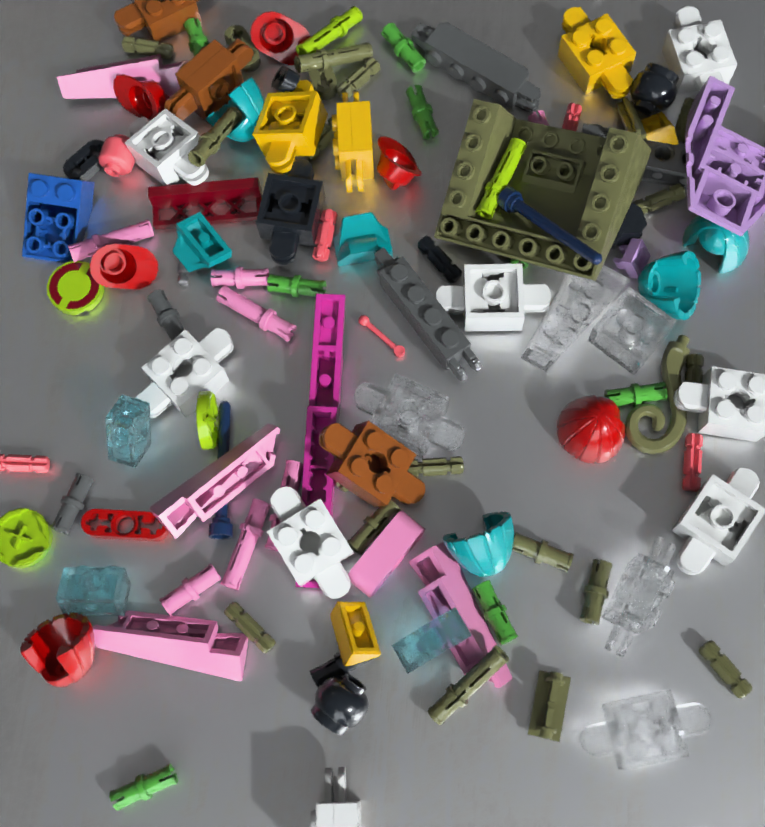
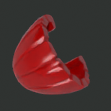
(591, 429)
(61, 649)

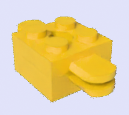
(584, 57)
(290, 126)
(353, 141)

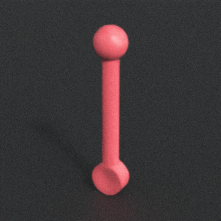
(399, 350)

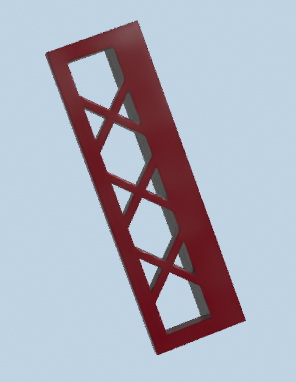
(204, 194)

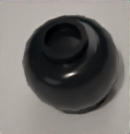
(654, 89)
(340, 703)

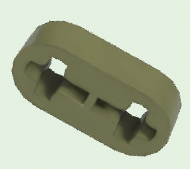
(241, 33)
(328, 75)

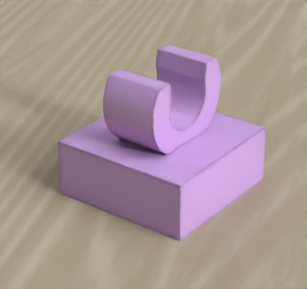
(634, 257)

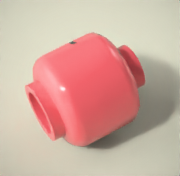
(115, 156)

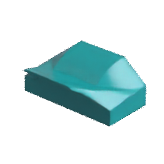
(360, 238)
(199, 244)

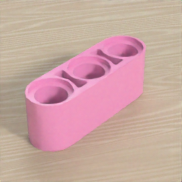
(385, 553)

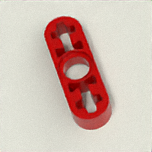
(105, 515)

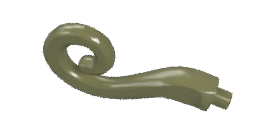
(671, 367)

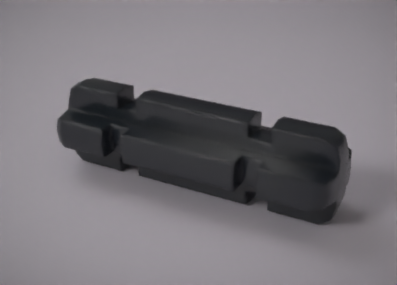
(439, 259)

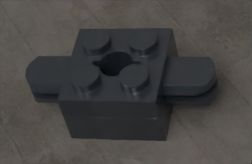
(290, 211)

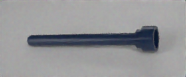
(512, 201)
(221, 527)

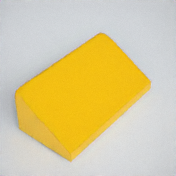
(659, 129)
(354, 632)

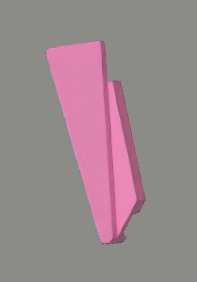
(99, 79)
(218, 482)
(449, 589)
(176, 642)

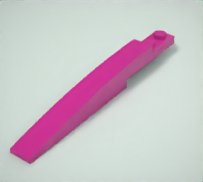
(323, 400)

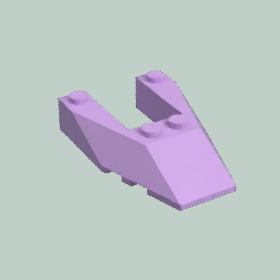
(722, 166)

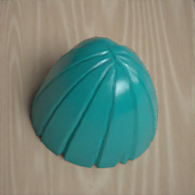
(250, 103)
(718, 241)
(672, 284)
(486, 552)

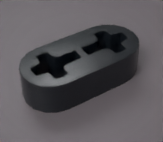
(285, 80)
(84, 161)

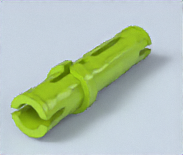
(336, 28)
(501, 178)

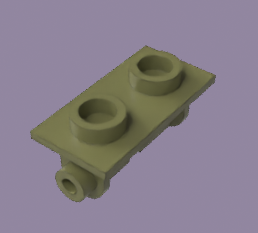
(549, 705)

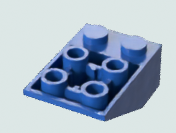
(55, 216)

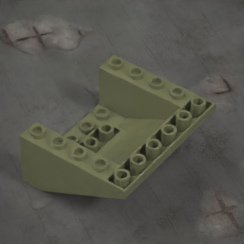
(563, 174)

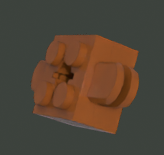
(160, 18)
(209, 79)
(362, 472)

